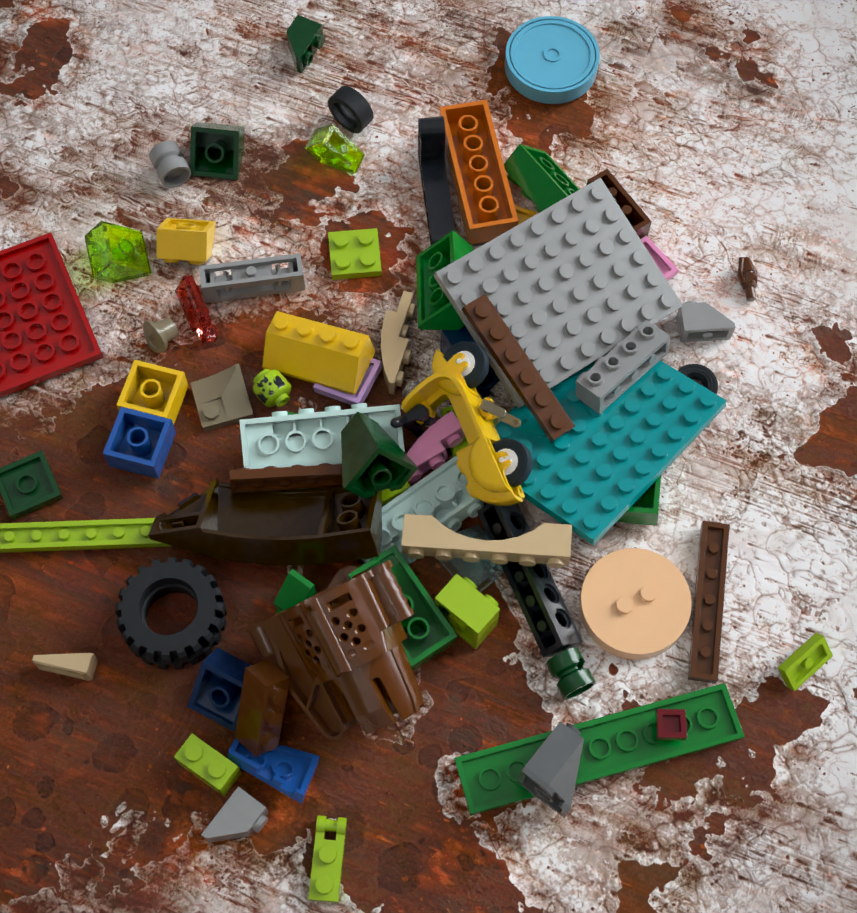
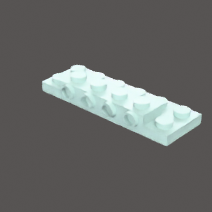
(307, 436)
(439, 495)

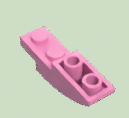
(430, 448)

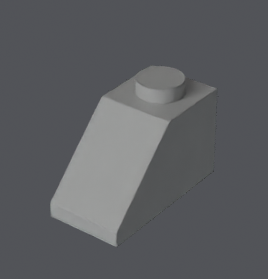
(702, 323)
(237, 818)

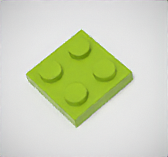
(354, 254)

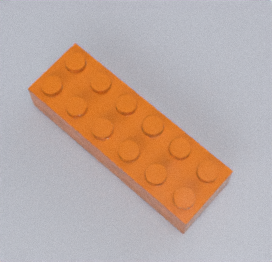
(478, 171)

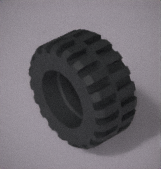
(150, 586)

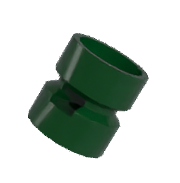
(569, 671)

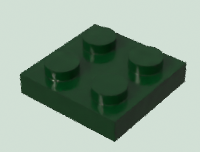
(28, 485)

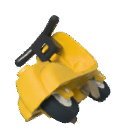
(490, 464)

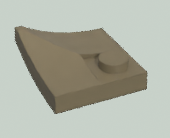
(222, 399)

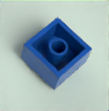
(139, 442)

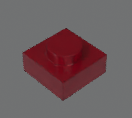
(671, 724)

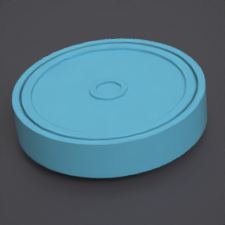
(551, 59)

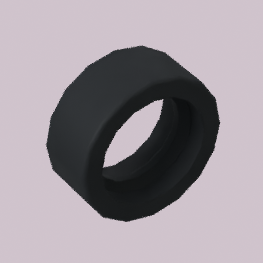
(350, 109)

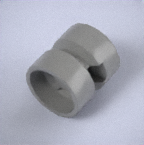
(170, 164)

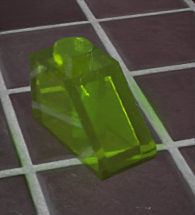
(334, 149)

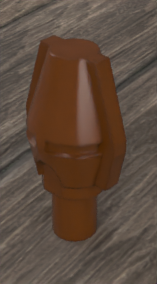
(747, 277)

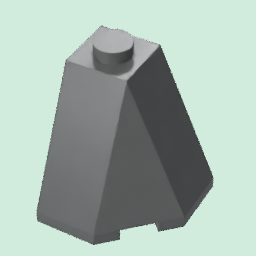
(554, 768)

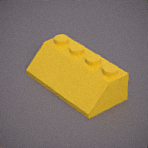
(317, 352)

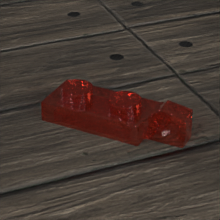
(195, 309)

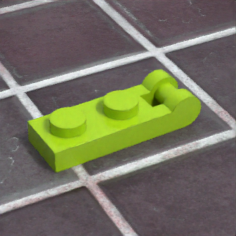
(327, 860)

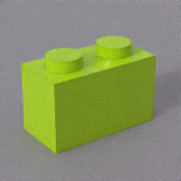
(207, 764)

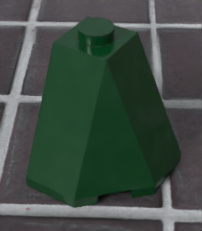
(372, 458)

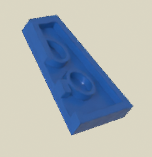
(281, 768)

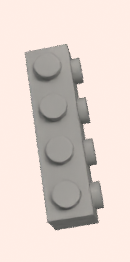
(622, 366)

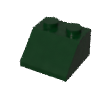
(216, 150)

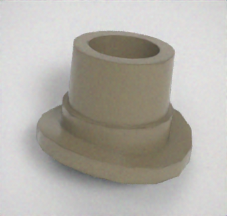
(159, 334)

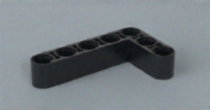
(434, 177)

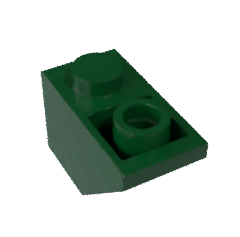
(303, 41)

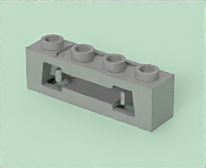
(252, 278)

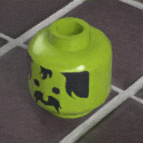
(272, 388)

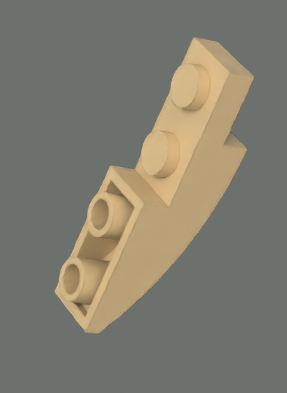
(394, 342)

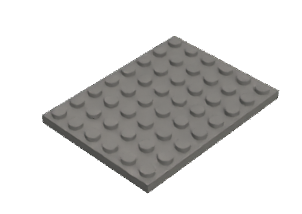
(564, 284)

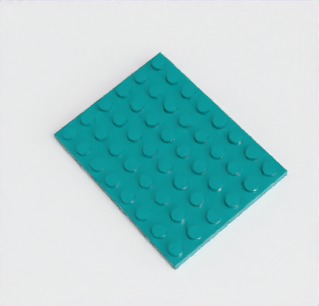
(611, 456)

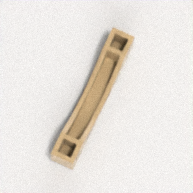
(544, 545)

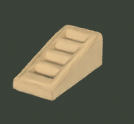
(72, 665)

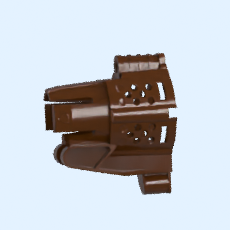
(340, 677)

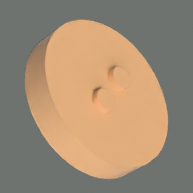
(635, 603)

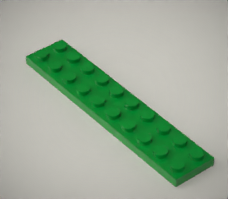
(609, 747)

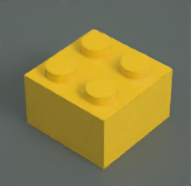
(154, 390)

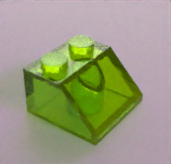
(116, 253)

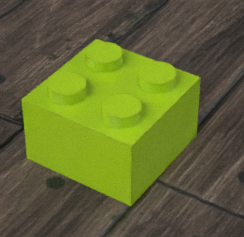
(468, 610)

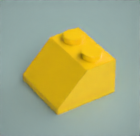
(185, 240)

